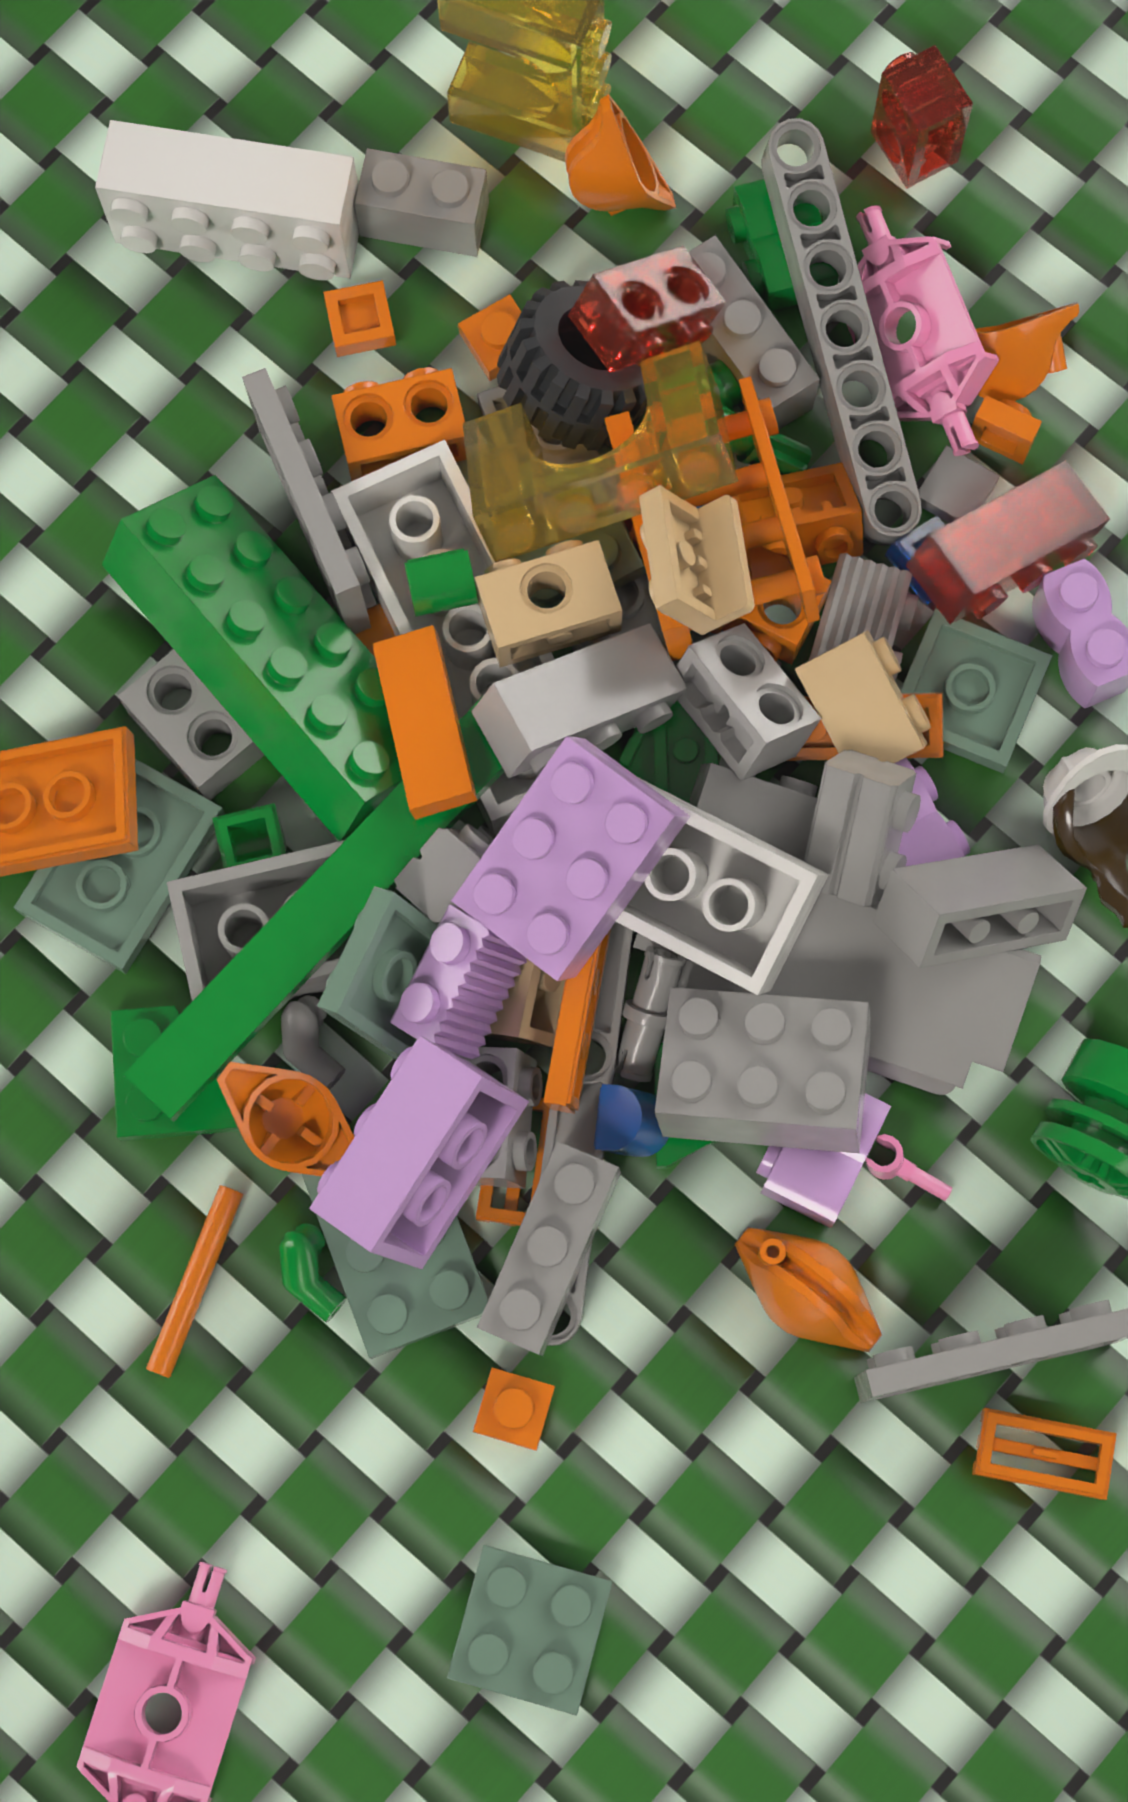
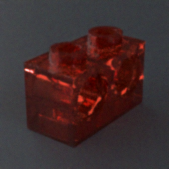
(920, 115)
(646, 308)

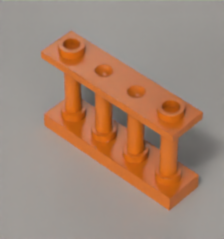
(805, 573)

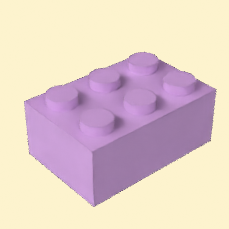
(570, 858)
(417, 1154)

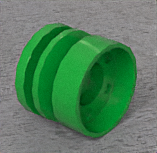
(1091, 1136)

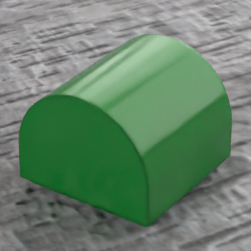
(441, 582)
(250, 835)

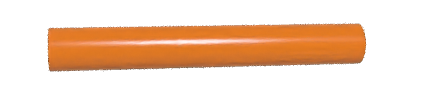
(194, 1281)

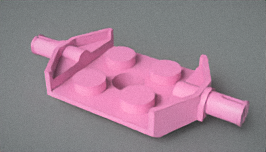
(944, 360)
(178, 1654)

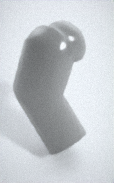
(301, 1041)

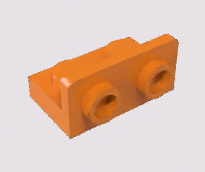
(822, 509)

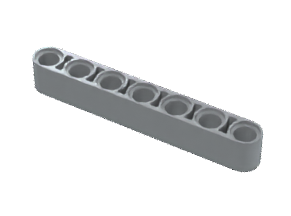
(844, 303)

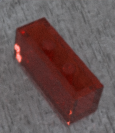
(1008, 544)

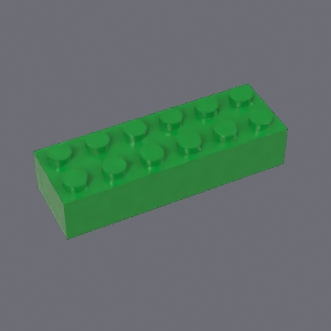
(262, 647)

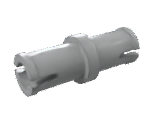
(647, 1014)

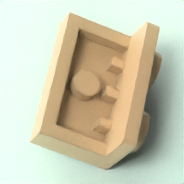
(696, 559)

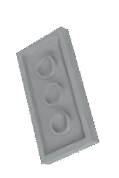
(312, 504)
(1016, 1345)

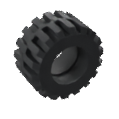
(560, 375)

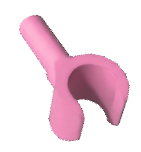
(906, 1170)

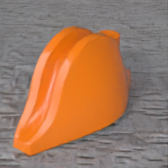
(612, 166)
(1025, 352)
(286, 1117)
(808, 1289)

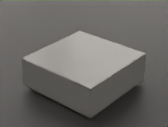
(956, 486)

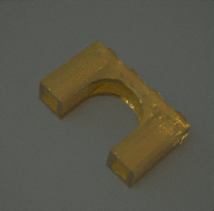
(550, 82)
(536, 503)

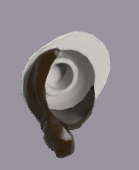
(1089, 818)

